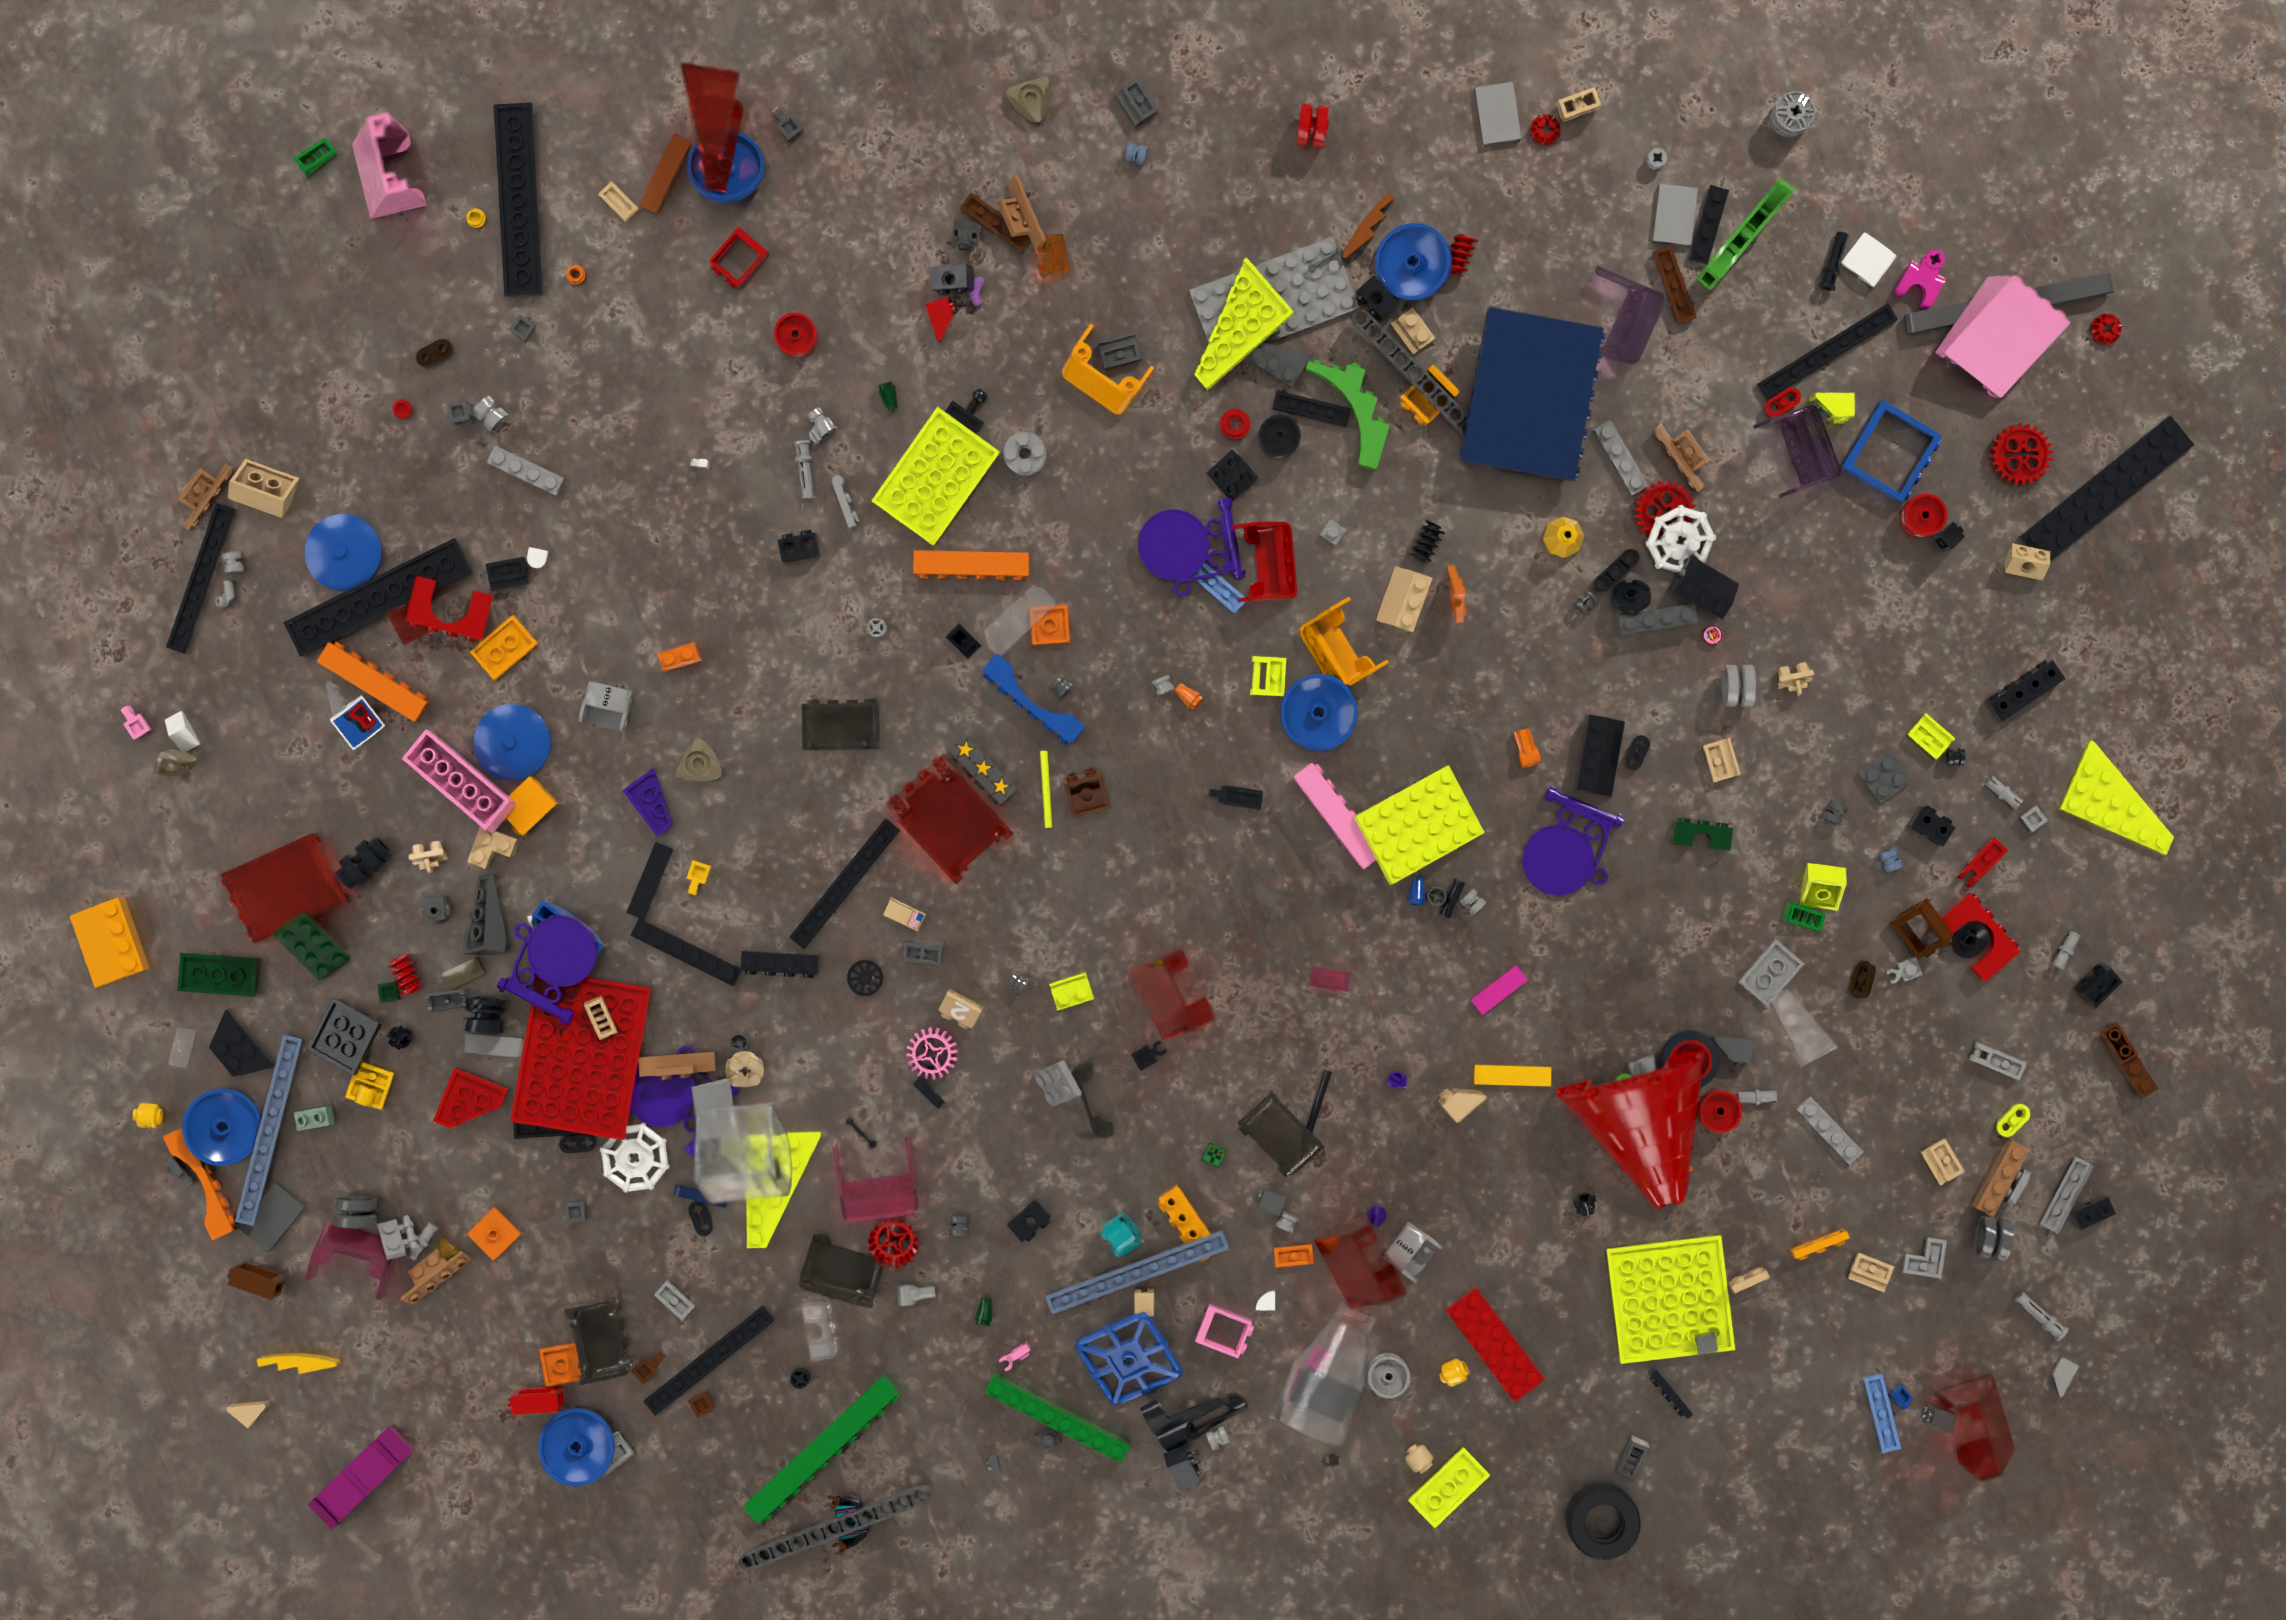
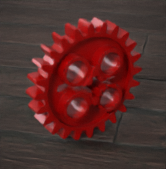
(2019, 437)
(1677, 498)

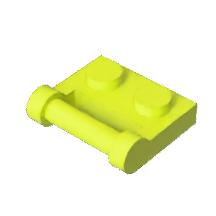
(1274, 676)

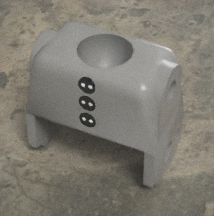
(606, 706)
(1410, 1250)

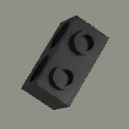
(799, 551)

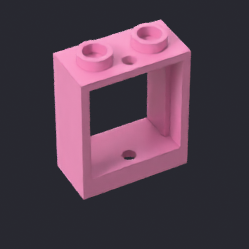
(1208, 1316)

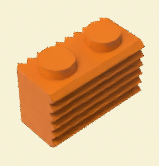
(679, 656)

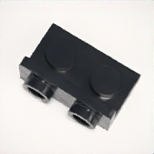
(2098, 984)

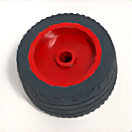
(1691, 1041)

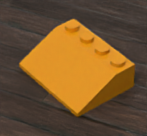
(109, 941)

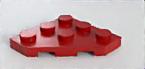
(468, 1098)

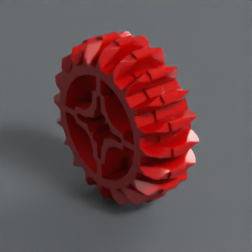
(903, 1235)

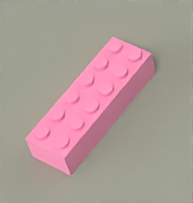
(459, 781)
(1334, 812)

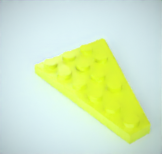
(1248, 319)
(2108, 800)
(766, 1213)

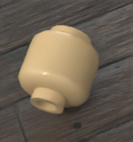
(1419, 1458)

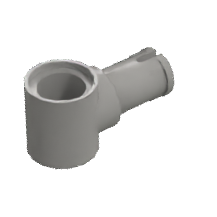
(909, 1294)

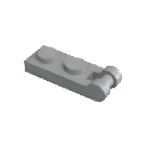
(844, 500)
(1998, 1061)

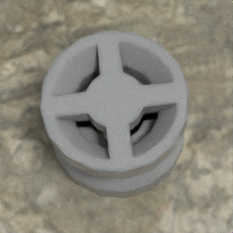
(1654, 161)
(874, 625)
(1163, 685)
(1287, 1221)

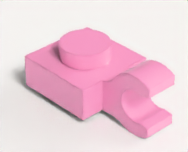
(136, 724)
(1019, 1353)

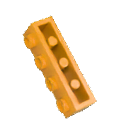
(1182, 1215)

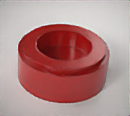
(402, 409)

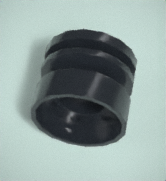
(484, 1015)

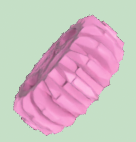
(916, 1059)

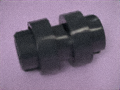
(357, 868)

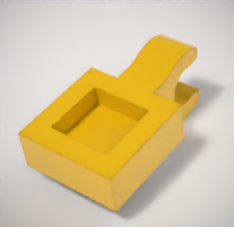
(698, 874)

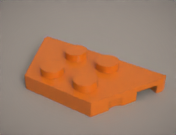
(1457, 594)

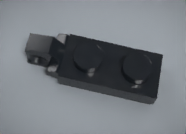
(1238, 796)

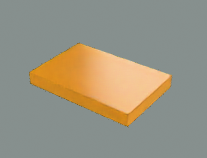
(503, 647)

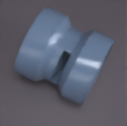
(1131, 153)
(1891, 860)

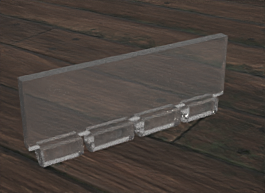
(1023, 618)

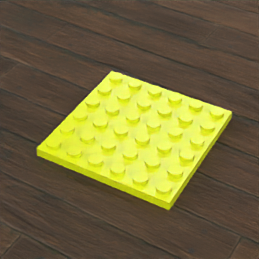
(1667, 1296)

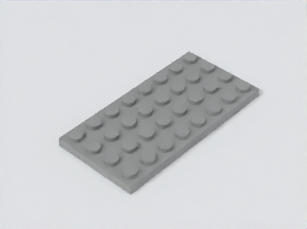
(1311, 295)

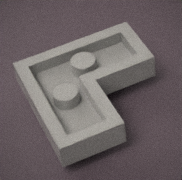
(1931, 1263)

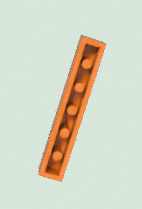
(971, 564)
(374, 682)

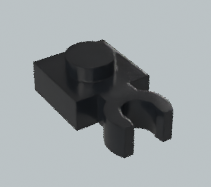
(1145, 1056)

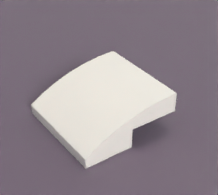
(1869, 259)

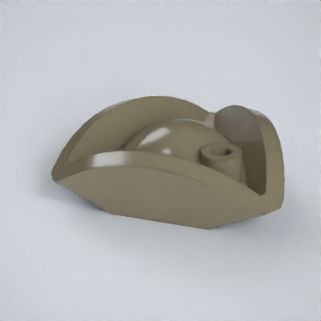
(1031, 98)
(174, 763)
(699, 763)

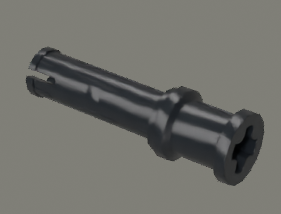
(1832, 269)

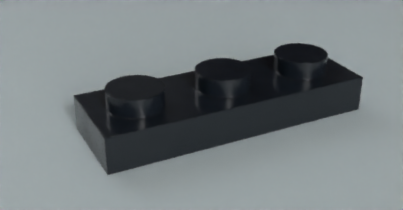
(1669, 1394)

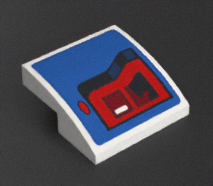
(357, 722)

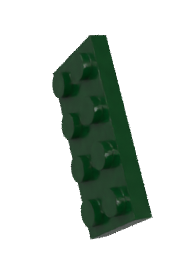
(311, 945)
(218, 974)

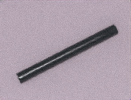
(1318, 1100)

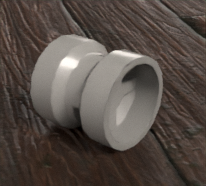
(233, 562)
(1469, 898)
(1219, 1437)

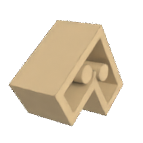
(488, 843)

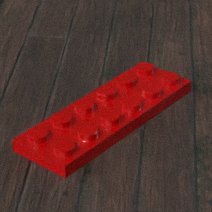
(1495, 1344)

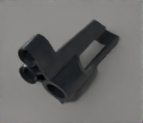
(1179, 1428)

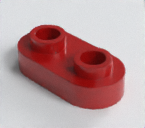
(1782, 402)

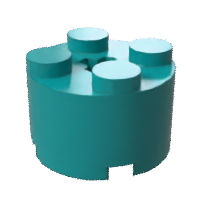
(1121, 1234)

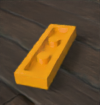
(1820, 1244)

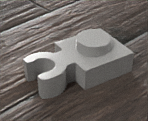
(1906, 969)

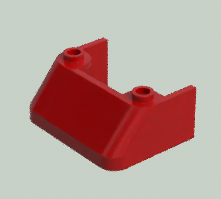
(1273, 560)

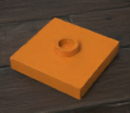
(494, 1233)

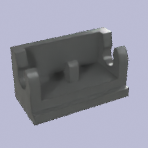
(923, 951)
(447, 1000)

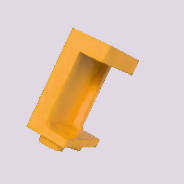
(1419, 406)
(532, 805)

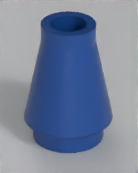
(1417, 892)

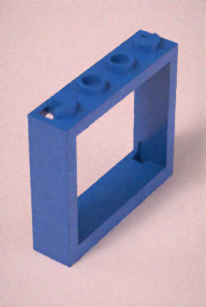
(1915, 476)

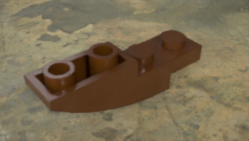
(2128, 1060)

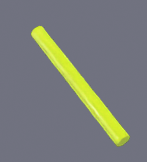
(1046, 789)

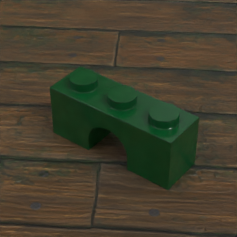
(1719, 836)

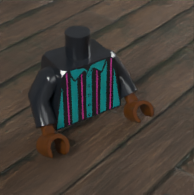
(844, 1504)

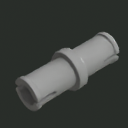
(2004, 792)
(2066, 950)
(1757, 1097)
(424, 1239)

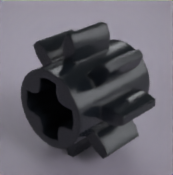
(399, 1037)
(1585, 1204)

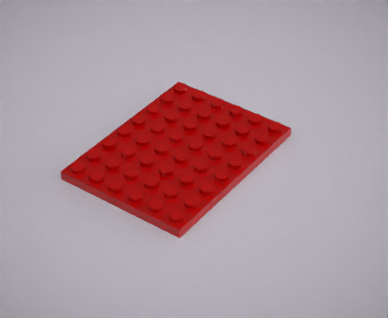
(572, 1076)

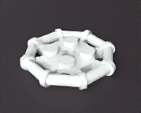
(1671, 534)
(635, 1169)

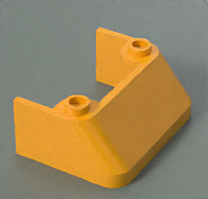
(1095, 384)
(1332, 649)

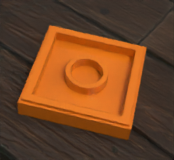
(1052, 627)
(560, 1364)

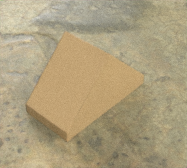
(248, 1412)

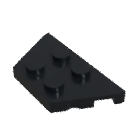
(237, 1048)

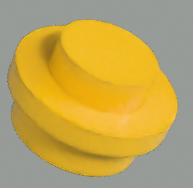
(476, 218)

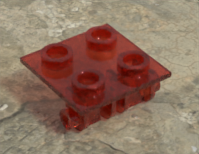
(406, 633)

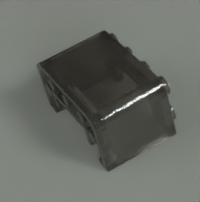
(841, 725)
(599, 1340)

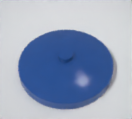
(745, 174)
(1413, 261)
(343, 552)
(1319, 712)
(512, 742)
(221, 1126)
(576, 1447)

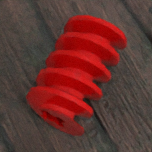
(1460, 252)
(405, 975)

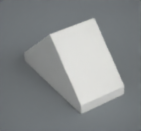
(181, 732)

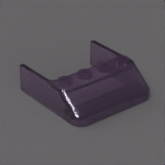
(1634, 320)
(1808, 447)

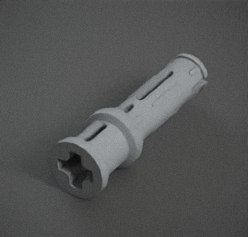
(803, 459)
(2048, 1321)

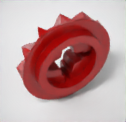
(1538, 134)
(2097, 327)
(1233, 433)

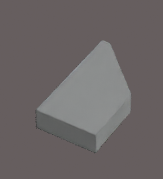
(2063, 1374)

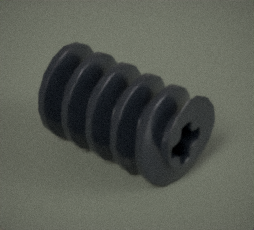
(1426, 542)

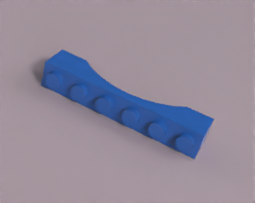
(1002, 673)

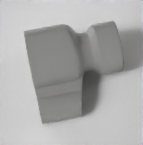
(822, 428)
(1643, 1065)

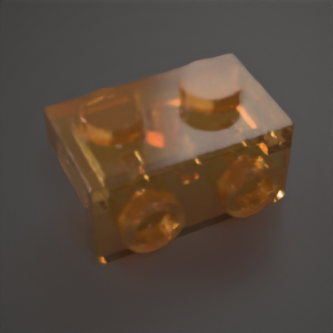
(1052, 256)

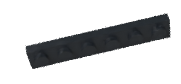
(686, 952)

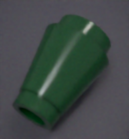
(888, 395)
(984, 1312)

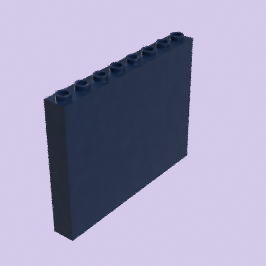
(1532, 394)

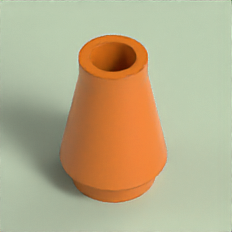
(1190, 697)

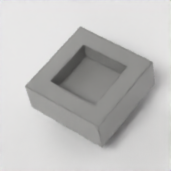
(1332, 532)
(2033, 818)

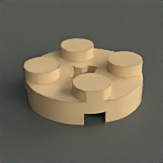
(744, 1079)

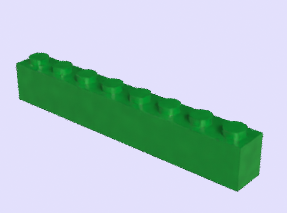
(1057, 1417)

